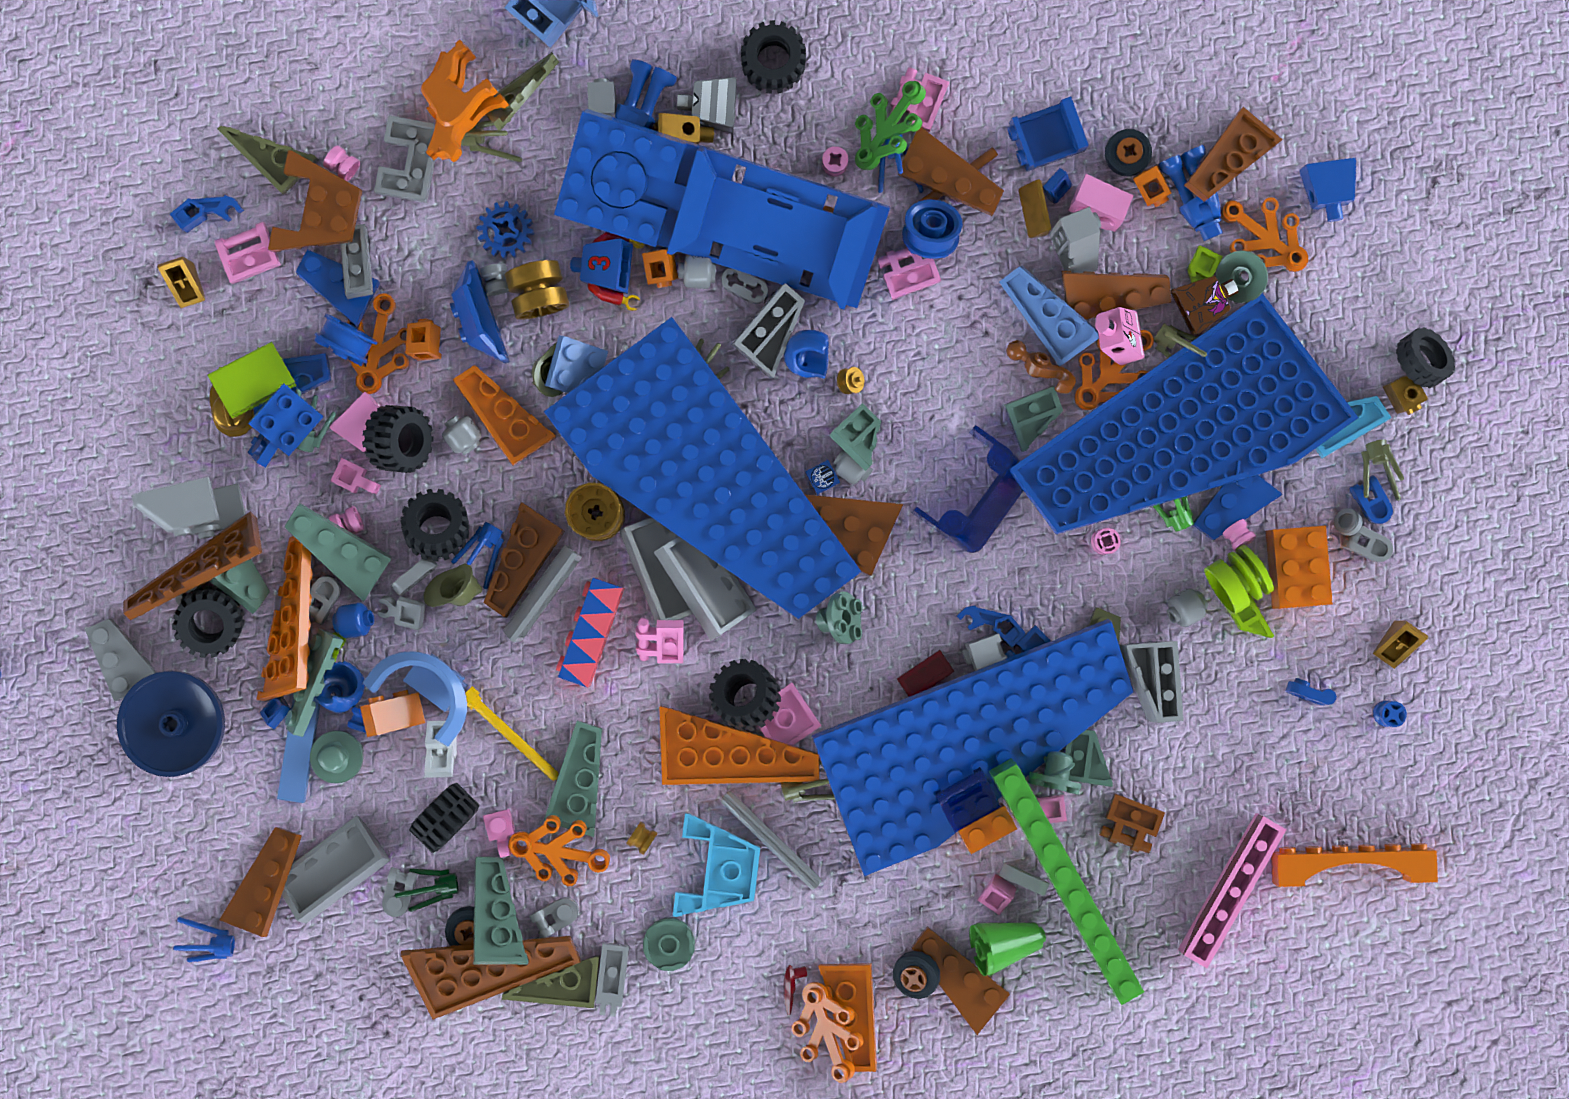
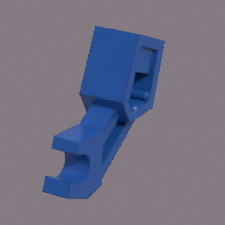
(206, 206)
(983, 616)

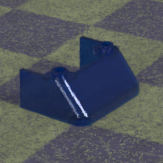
(974, 531)

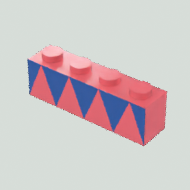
(590, 633)

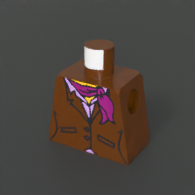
(1203, 301)

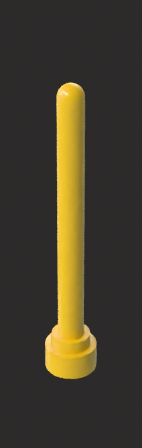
(474, 701)

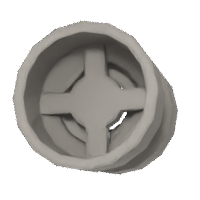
(495, 279)

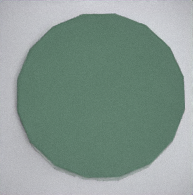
(669, 944)

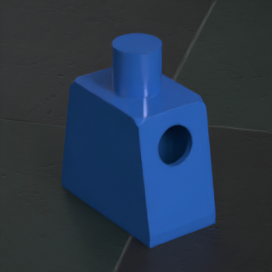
(1330, 185)

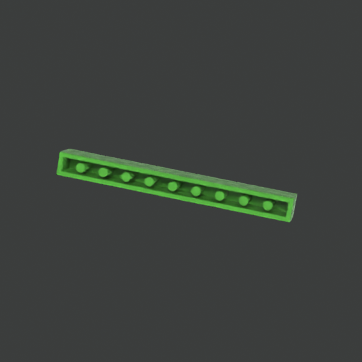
(1066, 881)

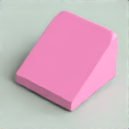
(997, 894)

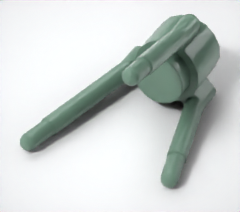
(311, 439)

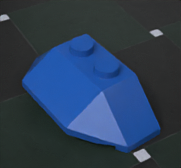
(476, 315)

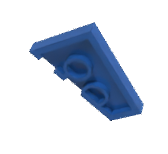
(328, 281)
(307, 372)
(1234, 503)

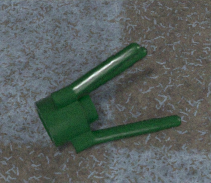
(445, 885)

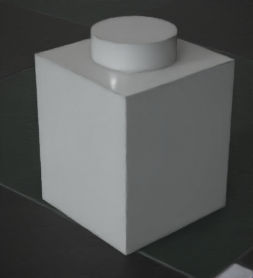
(602, 96)

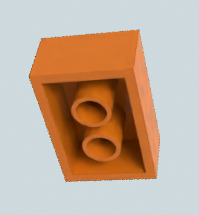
(1299, 567)

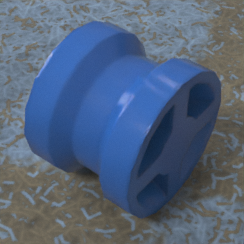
(1396, 713)
(357, 721)

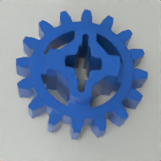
(509, 220)

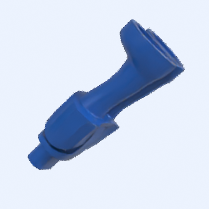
(659, 80)
(1197, 213)

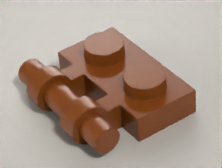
(1136, 816)

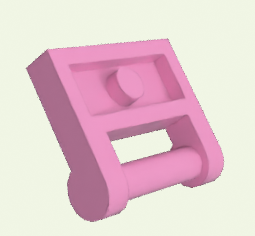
(249, 260)

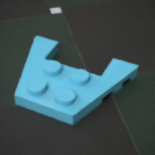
(729, 869)

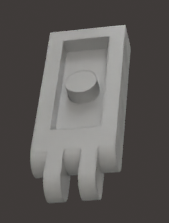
(612, 976)

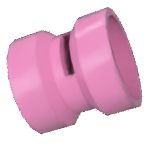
(341, 163)
(349, 520)
(1101, 543)

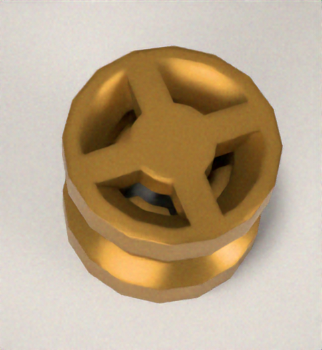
(641, 838)

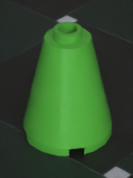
(1004, 944)

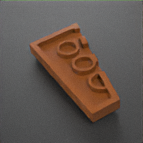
(1233, 152)

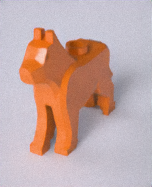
(451, 107)

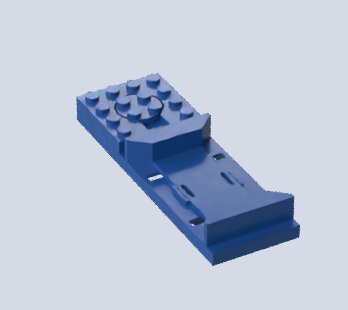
(685, 199)

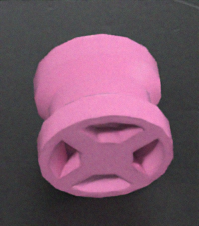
(833, 166)
(1239, 534)

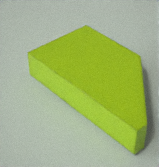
(1203, 264)
(1252, 620)

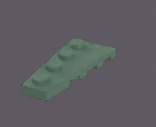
(343, 553)
(319, 661)
(578, 780)
(495, 921)

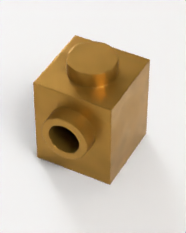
(1405, 395)

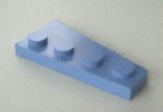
(1053, 320)

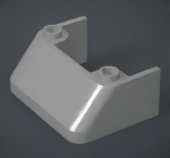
(192, 507)

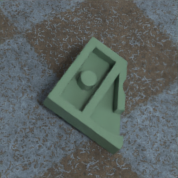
(1033, 414)
(858, 435)
(243, 585)
(1088, 759)

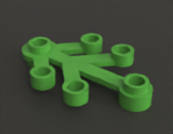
(871, 151)

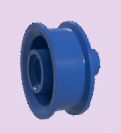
(932, 229)
(344, 340)

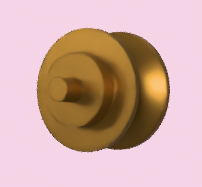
(850, 380)

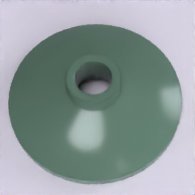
(1232, 267)

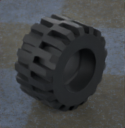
(773, 36)
(398, 438)
(430, 506)
(205, 642)
(734, 678)
(444, 817)

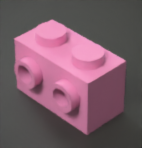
(1104, 199)

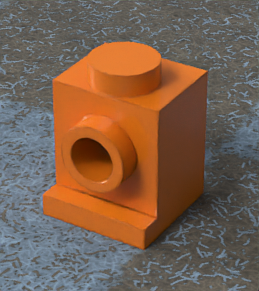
(1143, 180)
(652, 264)
(423, 340)

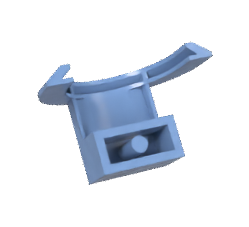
(549, 17)
(433, 681)

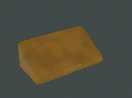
(1034, 209)

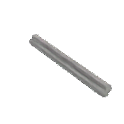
(771, 840)

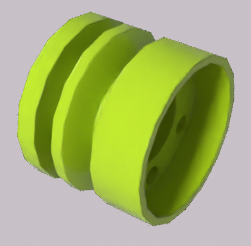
(1243, 576)

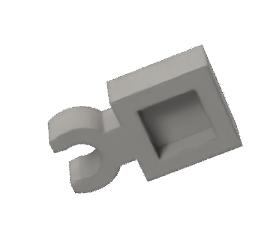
(406, 611)

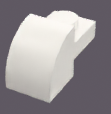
(439, 757)

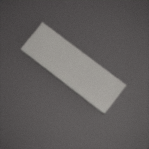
(357, 264)

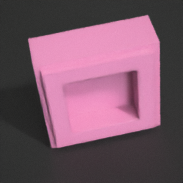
(1053, 807)

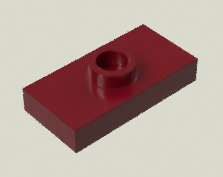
(925, 674)

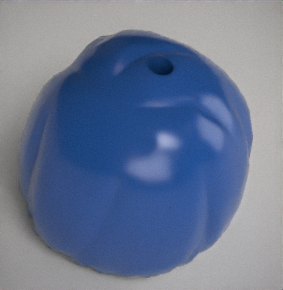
(808, 353)
(346, 686)

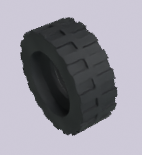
(1414, 363)

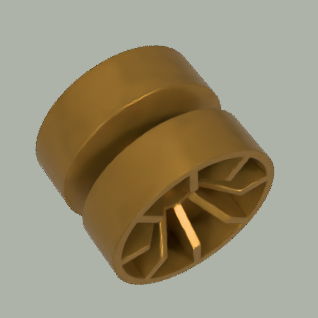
(535, 282)

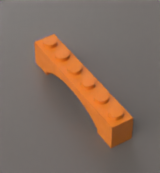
(1294, 867)

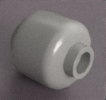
(697, 272)
(461, 434)
(849, 469)
(1187, 607)

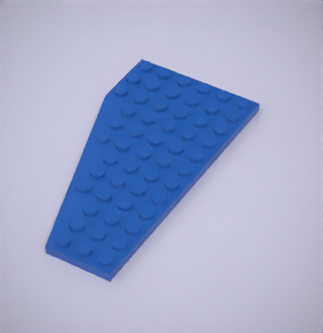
(1190, 425)
(690, 458)
(1014, 709)

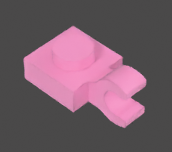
(352, 477)
(499, 828)

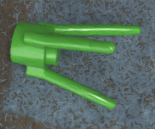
(1179, 517)

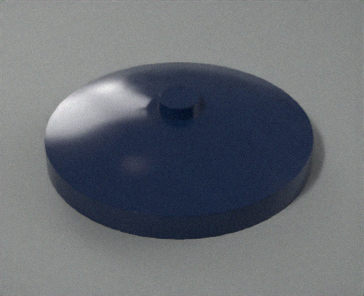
(170, 723)

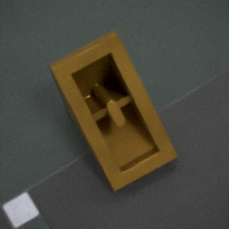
(182, 281)
(1399, 643)

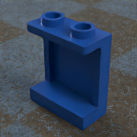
(1048, 135)

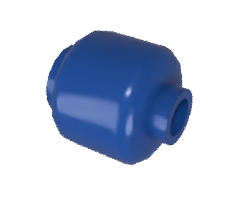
(352, 620)

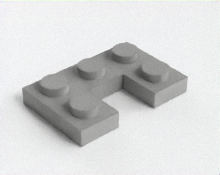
(416, 178)

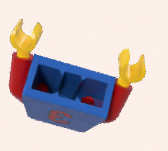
(607, 267)

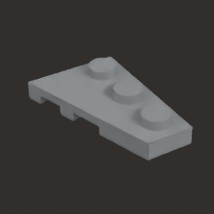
(117, 658)

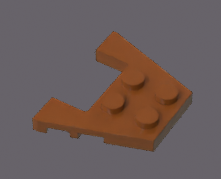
(328, 210)

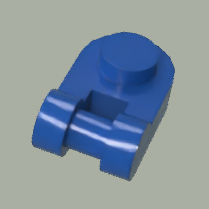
(1376, 510)
(1302, 689)

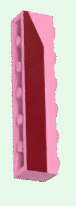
(1231, 890)

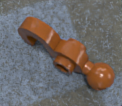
(1039, 365)

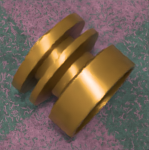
(588, 499)

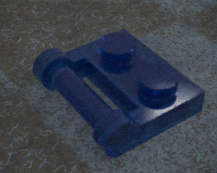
(969, 806)

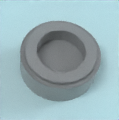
(1348, 522)

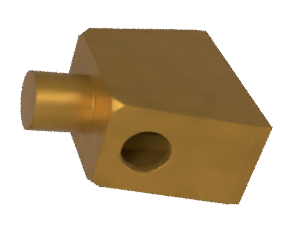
(677, 124)

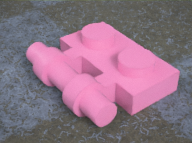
(929, 107)
(910, 277)
(669, 640)

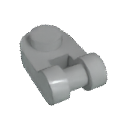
(1375, 549)
(326, 591)
(398, 906)
(563, 911)

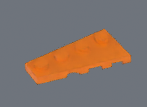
(507, 422)
(853, 987)

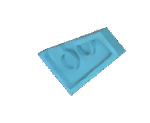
(1370, 414)

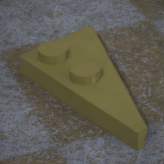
(521, 89)
(265, 156)
(566, 987)

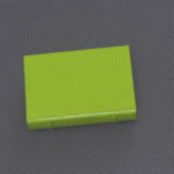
(251, 379)

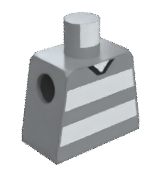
(712, 102)

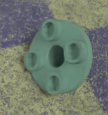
(841, 618)
(336, 756)
(1056, 773)

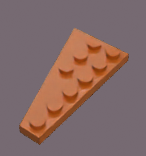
(289, 628)
(714, 753)

